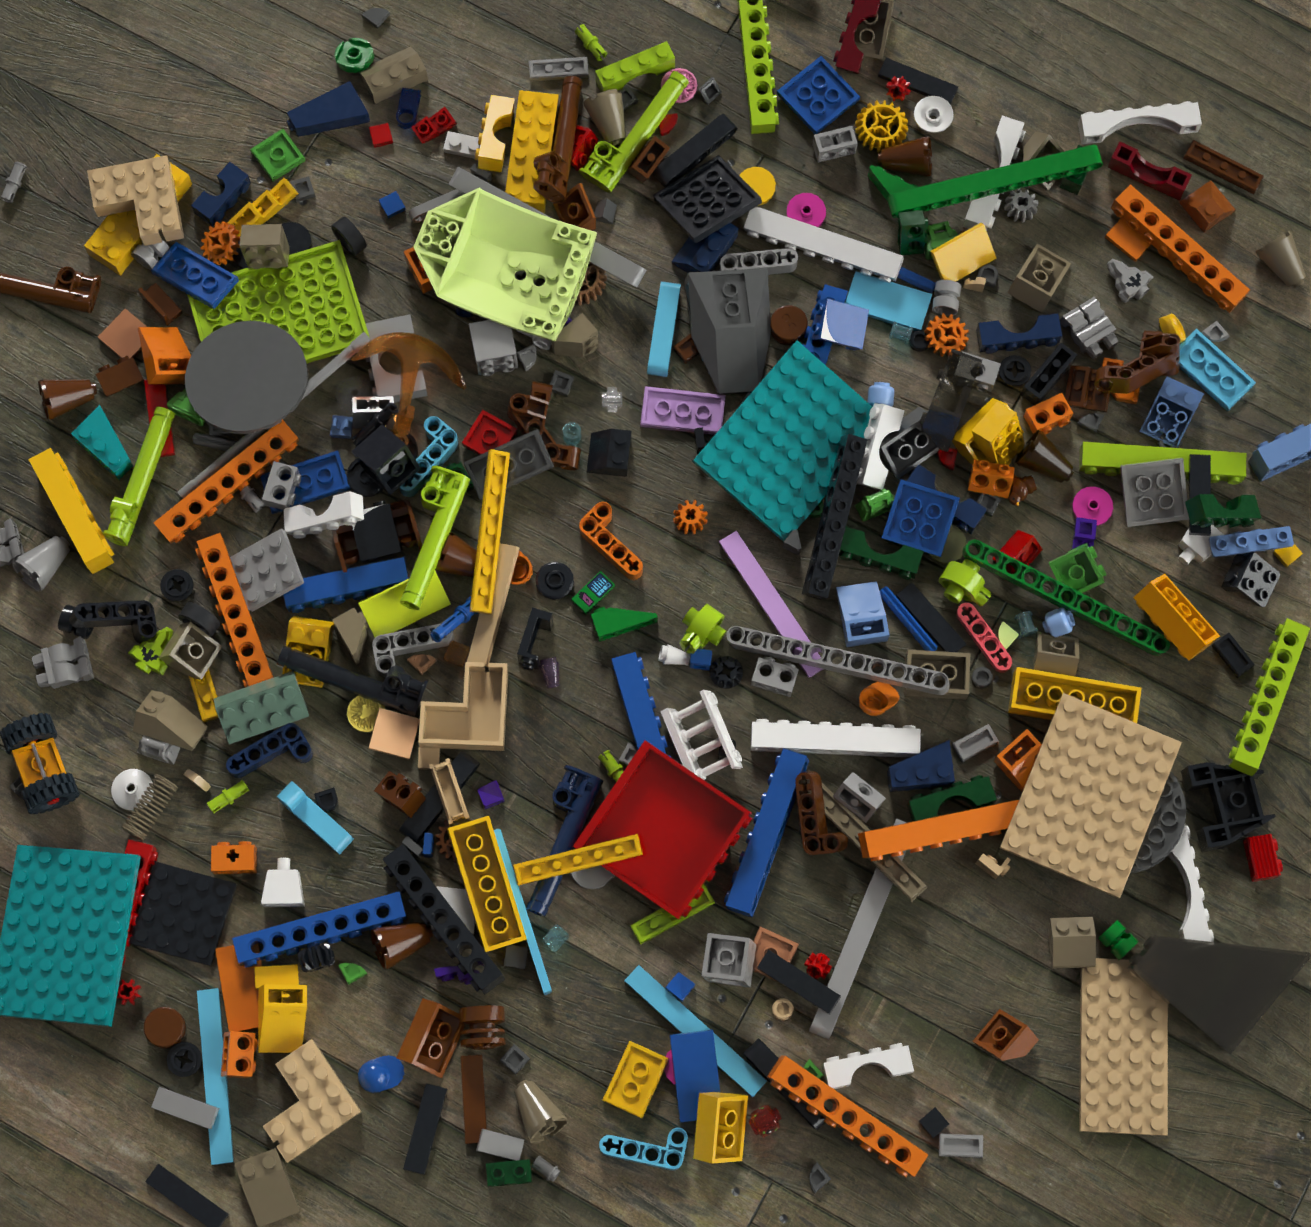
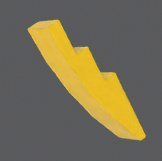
(265, 205)

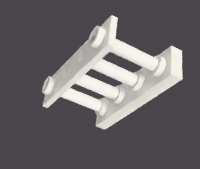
(682, 737)

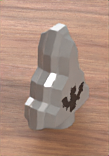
(1129, 280)

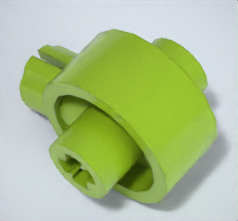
(964, 583)
(702, 628)

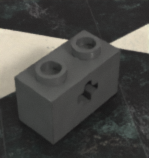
(366, 407)

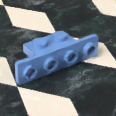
(1251, 541)

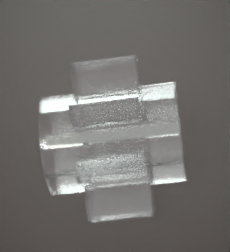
(612, 399)

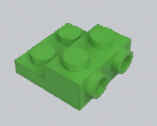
(1078, 569)

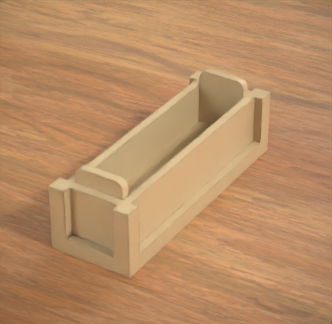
(449, 793)

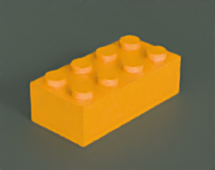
(1176, 617)

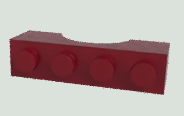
(849, 56)
(1130, 163)

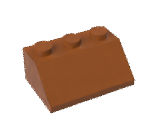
(431, 1038)

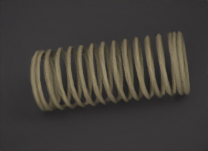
(132, 829)

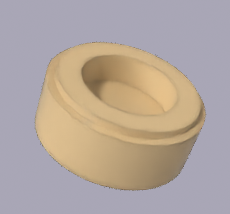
(782, 1009)

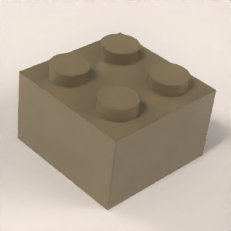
(264, 246)

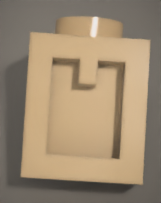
(990, 866)

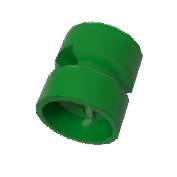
(1118, 940)

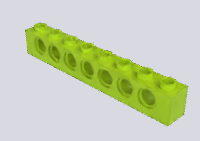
(759, 121)
(1248, 761)

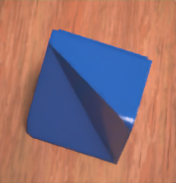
(701, 659)
(680, 986)

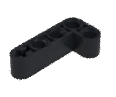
(113, 618)

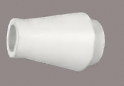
(672, 655)

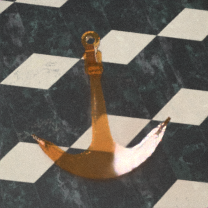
(412, 352)

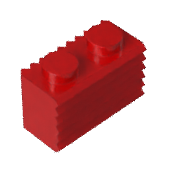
(1262, 857)

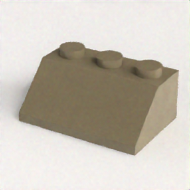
(393, 73)

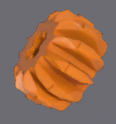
(690, 509)

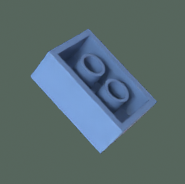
(1282, 453)

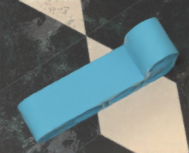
(425, 460)
(314, 818)
(642, 1148)

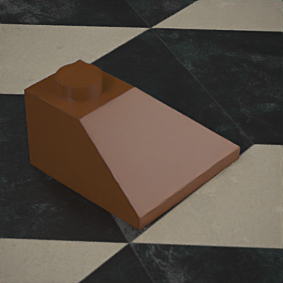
(1207, 206)
(1006, 1037)

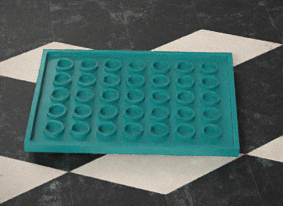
(785, 440)
(65, 934)

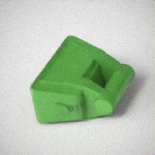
(938, 239)
(182, 407)
(875, 504)

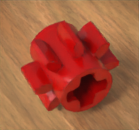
(902, 84)
(818, 965)
(133, 994)

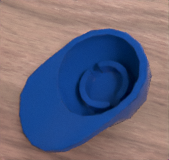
(381, 1074)

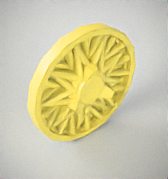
(363, 714)

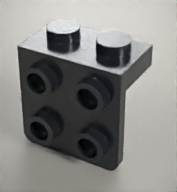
(1251, 577)

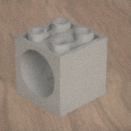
(493, 347)
(729, 960)

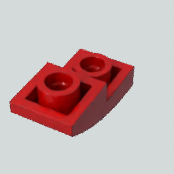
(434, 126)

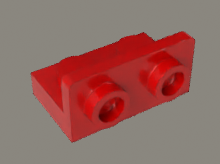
(583, 146)

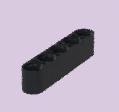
(695, 150)
(431, 809)
(764, 1060)

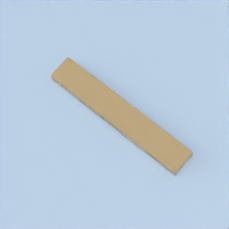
(488, 625)

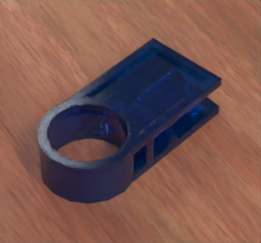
(408, 103)

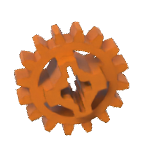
(221, 243)
(949, 326)

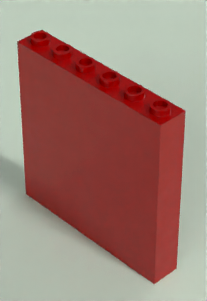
(679, 824)

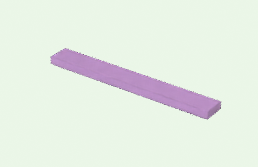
(766, 594)

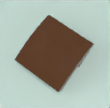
(1082, 392)

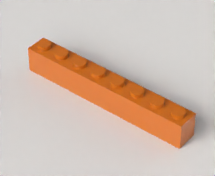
(935, 830)

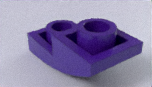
(449, 972)

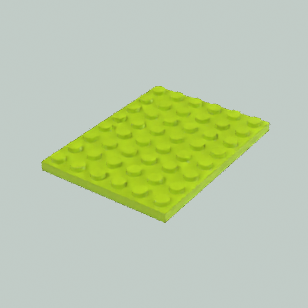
(307, 299)

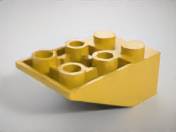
(999, 434)
(312, 638)
(281, 1017)

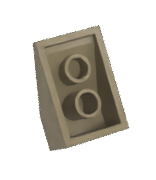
(873, 31)
(1039, 278)
(168, 721)
(267, 1187)

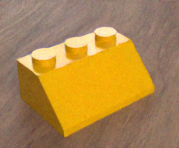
(964, 438)
(720, 1127)

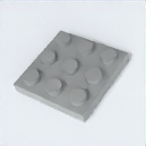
(1154, 492)
(266, 570)

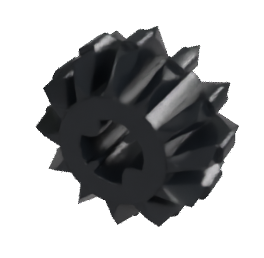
(316, 958)

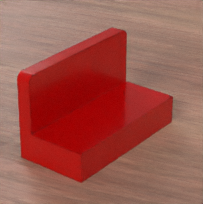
(1022, 548)

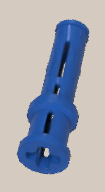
(461, 615)

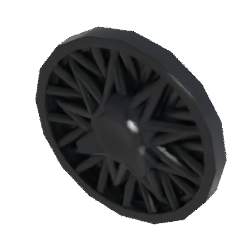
(554, 580)

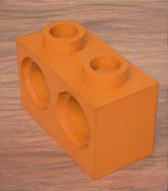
(1045, 411)
(991, 481)
(232, 1053)

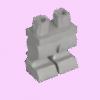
(1090, 332)
(11, 536)
(59, 664)

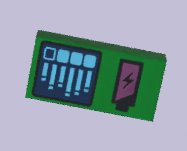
(593, 592)

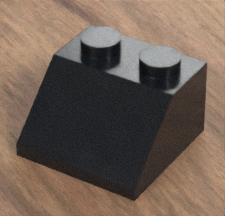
(609, 452)

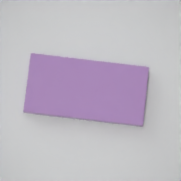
(682, 410)

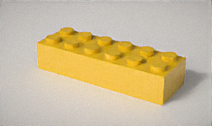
(532, 137)
(120, 231)
(72, 510)
(1039, 693)
(486, 883)

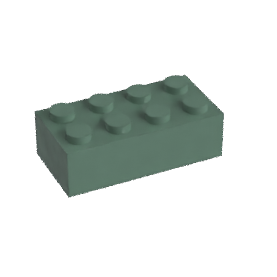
(261, 707)

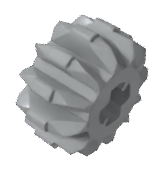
(1015, 203)

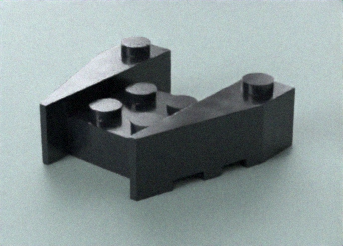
(1233, 799)

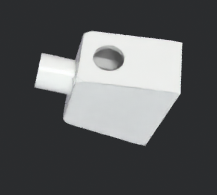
(1196, 546)
(283, 887)

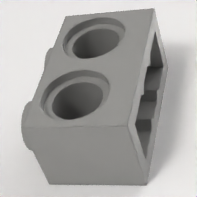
(834, 144)
(276, 485)
(773, 682)

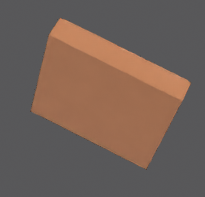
(123, 335)
(768, 940)

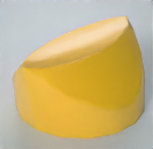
(1172, 325)

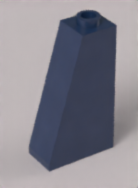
(329, 112)

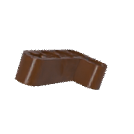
(816, 812)

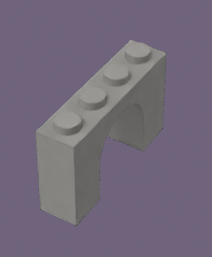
(387, 383)

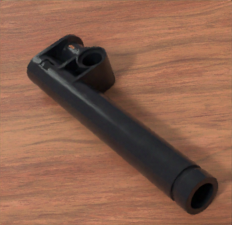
(399, 695)

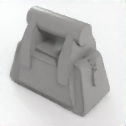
(158, 750)

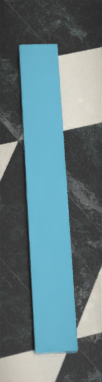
(523, 915)
(686, 1022)
(215, 1086)

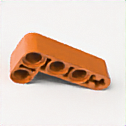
(614, 545)

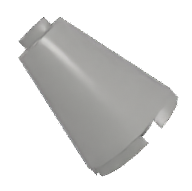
(41, 562)

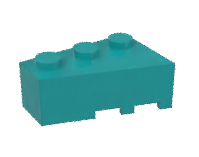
(102, 443)

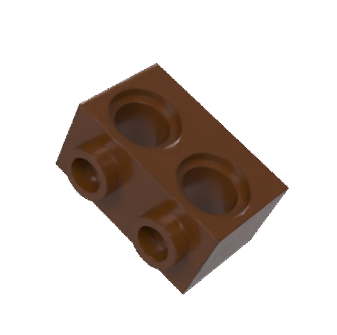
(400, 794)

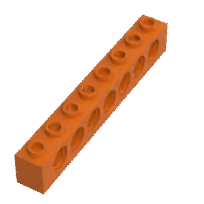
(1179, 239)
(214, 483)
(214, 546)
(913, 1156)

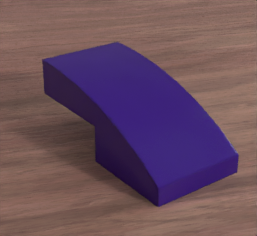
(1084, 532)

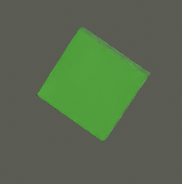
(277, 155)

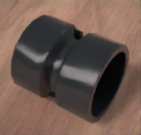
(64, 624)

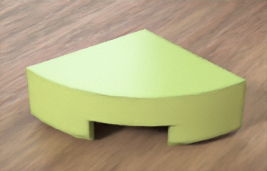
(1006, 635)

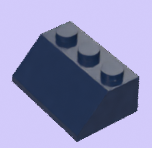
(706, 253)

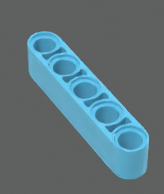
(663, 329)

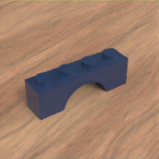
(995, 337)
(968, 512)

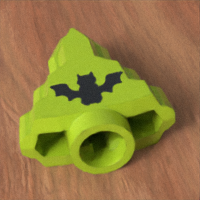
(148, 652)

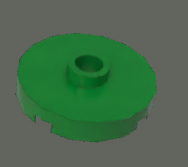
(354, 55)

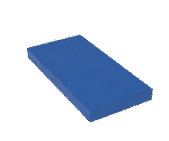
(195, 275)
(319, 479)
(693, 1070)

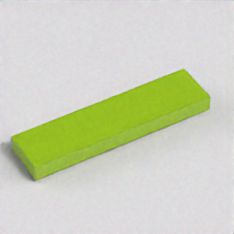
(662, 920)

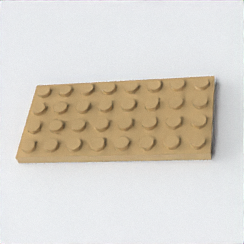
(1122, 1052)

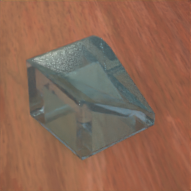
(555, 938)

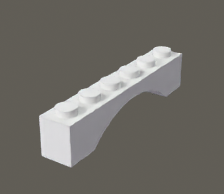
(1179, 118)
(1006, 141)
(1196, 917)

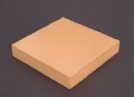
(394, 733)

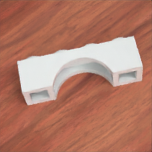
(882, 421)
(343, 510)
(894, 1061)

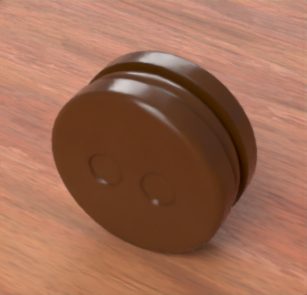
(788, 325)
(164, 1027)

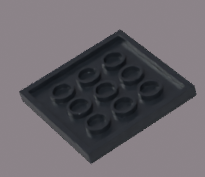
(707, 199)
(183, 913)

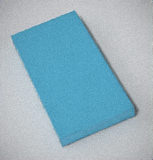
(889, 301)
(1213, 370)

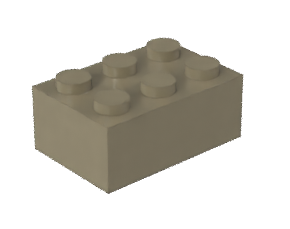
(953, 664)

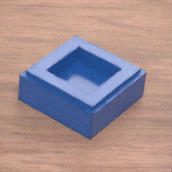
(392, 204)
(428, 845)

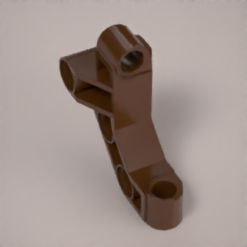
(1157, 357)
(533, 414)

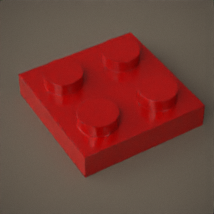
(488, 433)

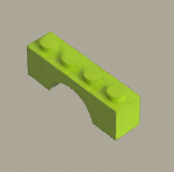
(653, 60)

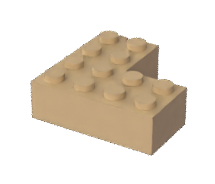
(140, 187)
(474, 723)
(321, 1106)

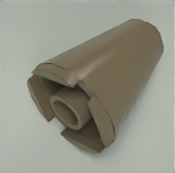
(608, 115)
(1284, 259)
(538, 1112)

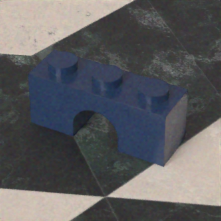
(211, 207)

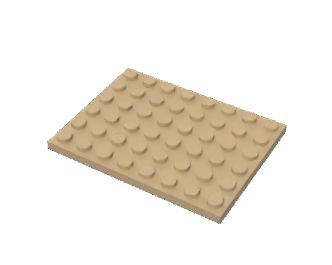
(1090, 795)

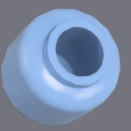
(881, 394)
(1058, 622)

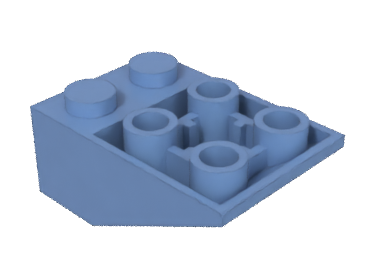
(1171, 410)
(862, 614)

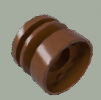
(482, 1027)

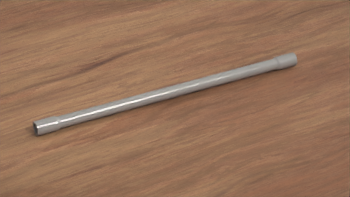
(354, 347)

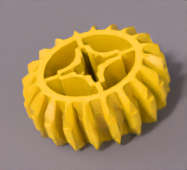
(886, 117)

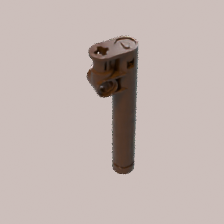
(554, 166)
(76, 294)

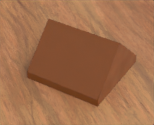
(576, 209)

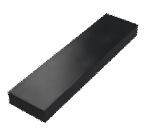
(919, 81)
(1199, 484)
(930, 619)
(799, 982)
(425, 1129)
(186, 1197)

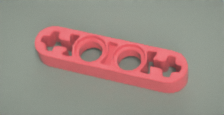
(981, 639)

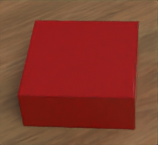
(381, 135)

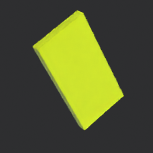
(388, 615)

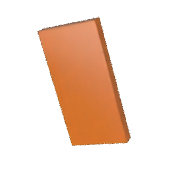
(238, 989)

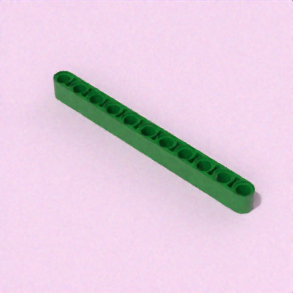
(996, 180)
(1076, 598)

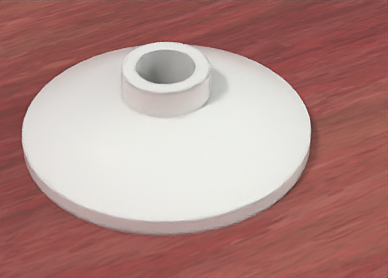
(933, 106)
(120, 785)

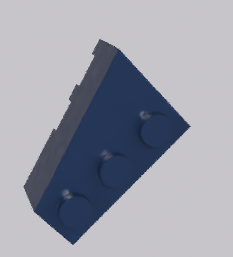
(923, 771)

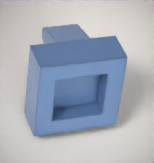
(341, 427)

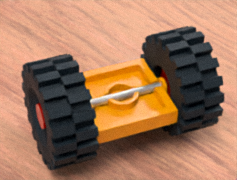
(39, 763)

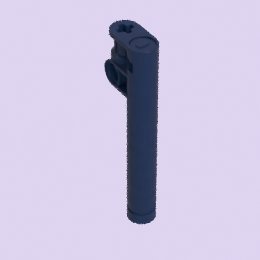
(581, 794)

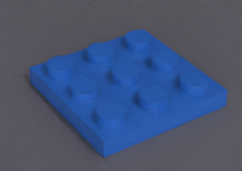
(818, 95)
(920, 518)

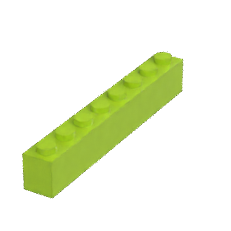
(1108, 457)

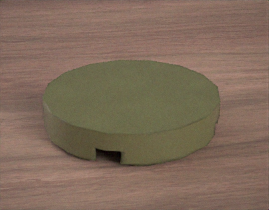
(953, 547)

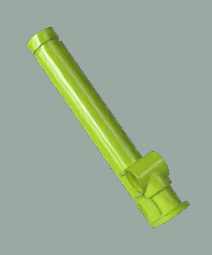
(609, 169)
(449, 489)
(126, 511)

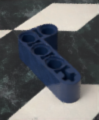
(267, 754)

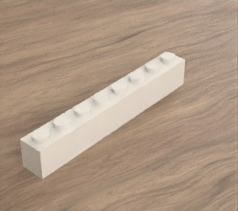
(823, 243)
(835, 739)

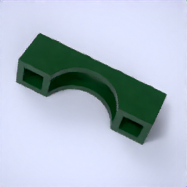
(1207, 511)
(903, 562)
(976, 793)

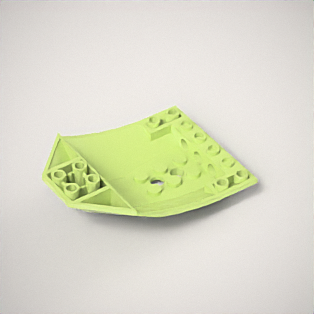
(481, 243)

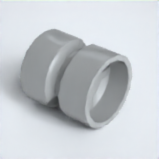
(149, 254)
(946, 297)

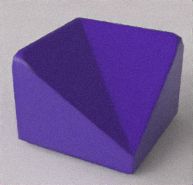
(491, 795)

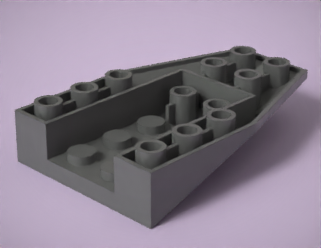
(730, 325)

